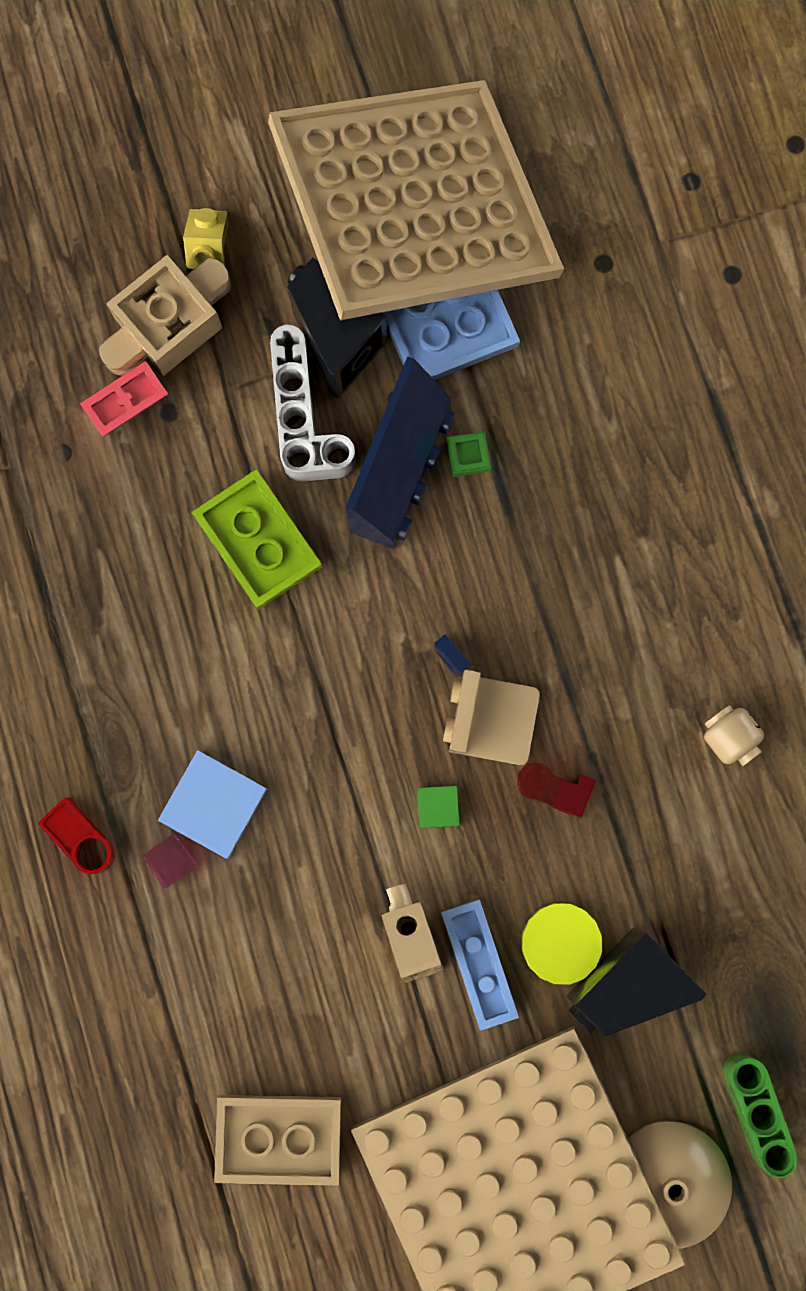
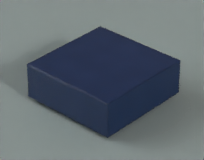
(451, 656)

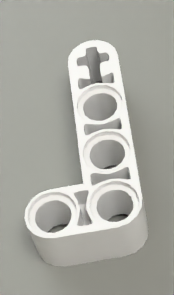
(300, 403)

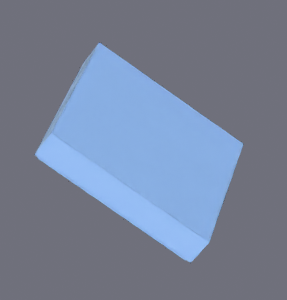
(212, 804)

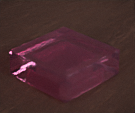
(170, 860)

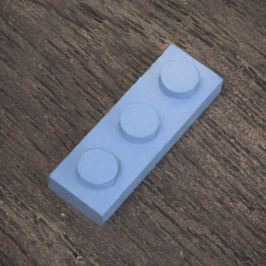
(479, 964)

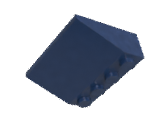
(399, 457)

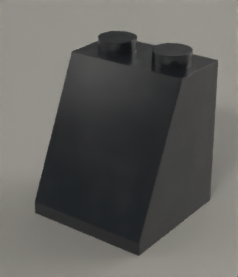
(337, 345)
(632, 986)

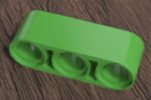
(773, 1129)

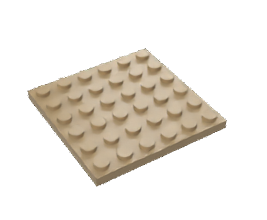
(413, 198)
(519, 1180)

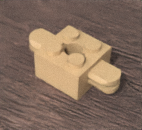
(156, 303)

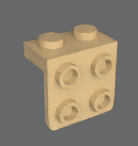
(492, 719)

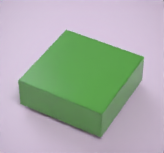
(468, 454)
(438, 807)

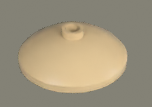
(686, 1156)

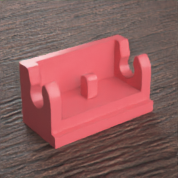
(124, 399)

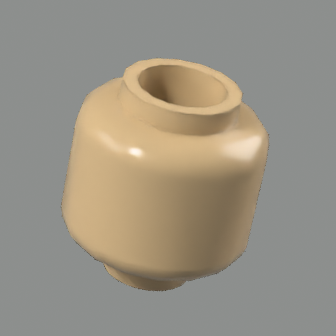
(734, 735)

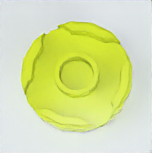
(561, 943)

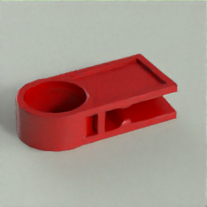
(70, 830)

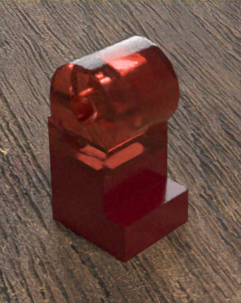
(541, 785)

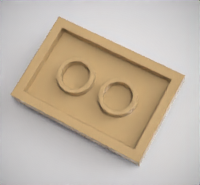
(278, 1140)

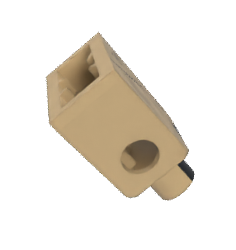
(414, 953)

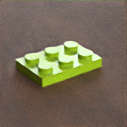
(257, 539)

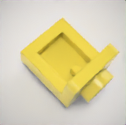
(205, 236)

